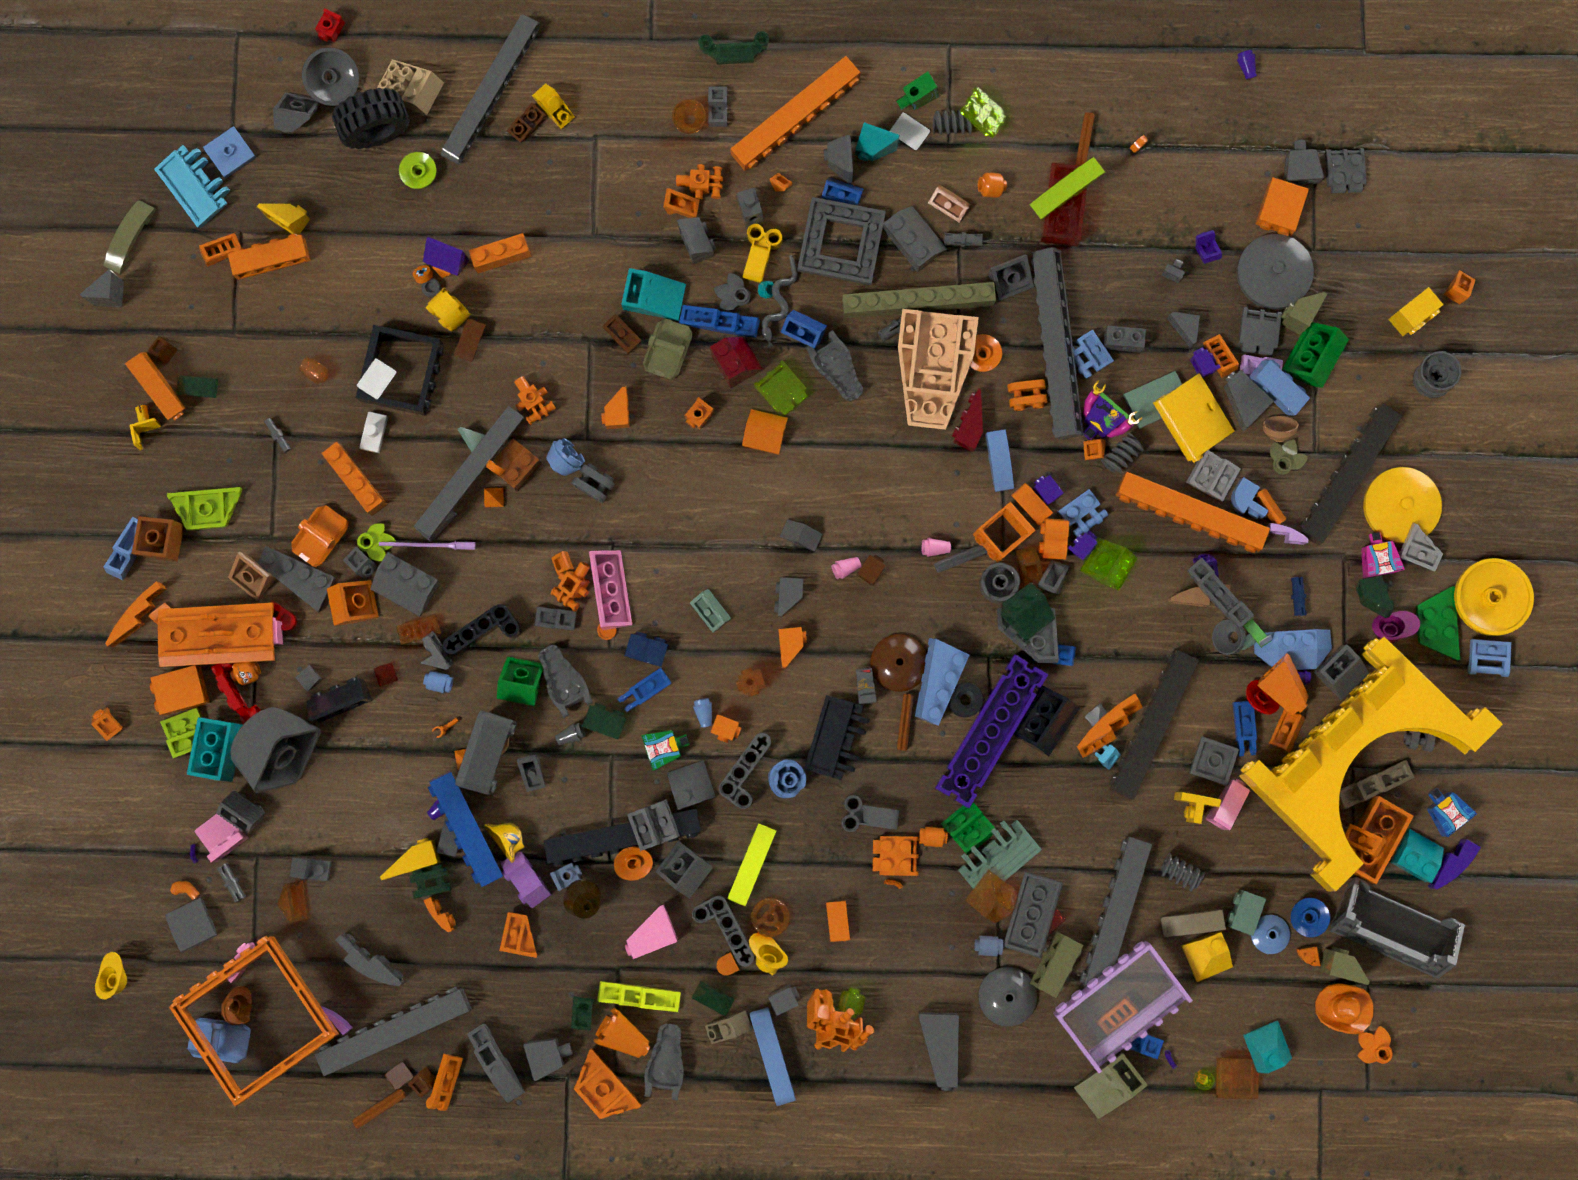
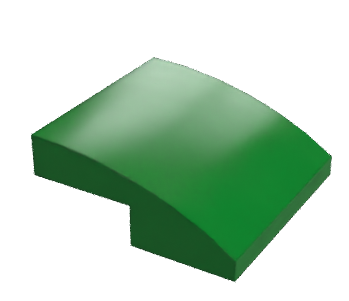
(968, 827)

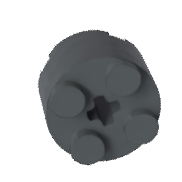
(1003, 573)

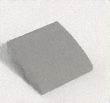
(1213, 475)

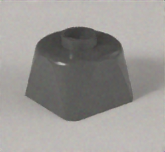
(273, 749)

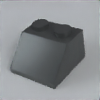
(695, 239)
(684, 869)

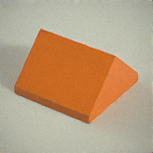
(764, 431)

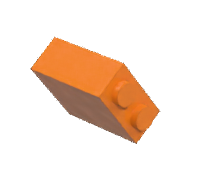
(1281, 207)
(179, 690)

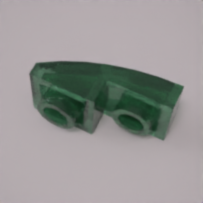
(197, 386)

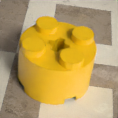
(448, 309)

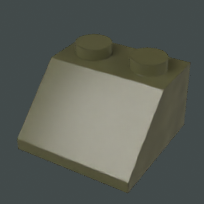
(1301, 313)
(1340, 964)

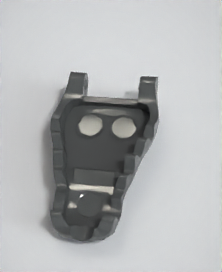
(836, 366)
(563, 681)
(665, 1064)

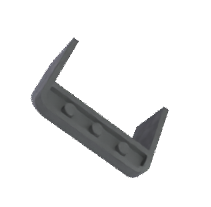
(484, 752)

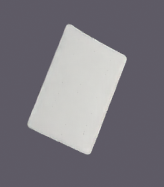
(910, 131)
(376, 378)

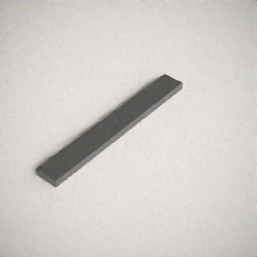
(469, 472)

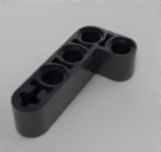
(479, 633)

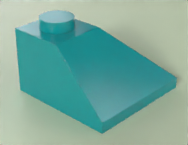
(875, 143)
(1268, 1048)

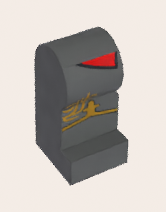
(865, 686)

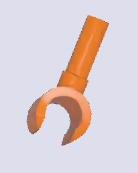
(445, 727)

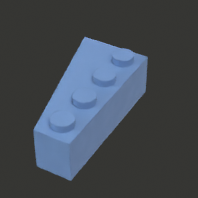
(939, 680)

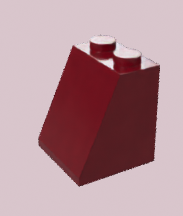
(735, 360)

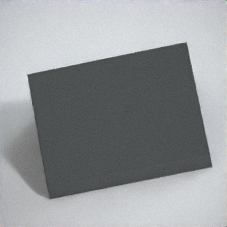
(1011, 277)
(105, 291)

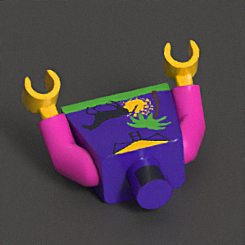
(1105, 416)

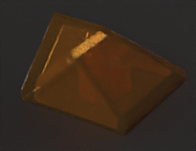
(993, 897)

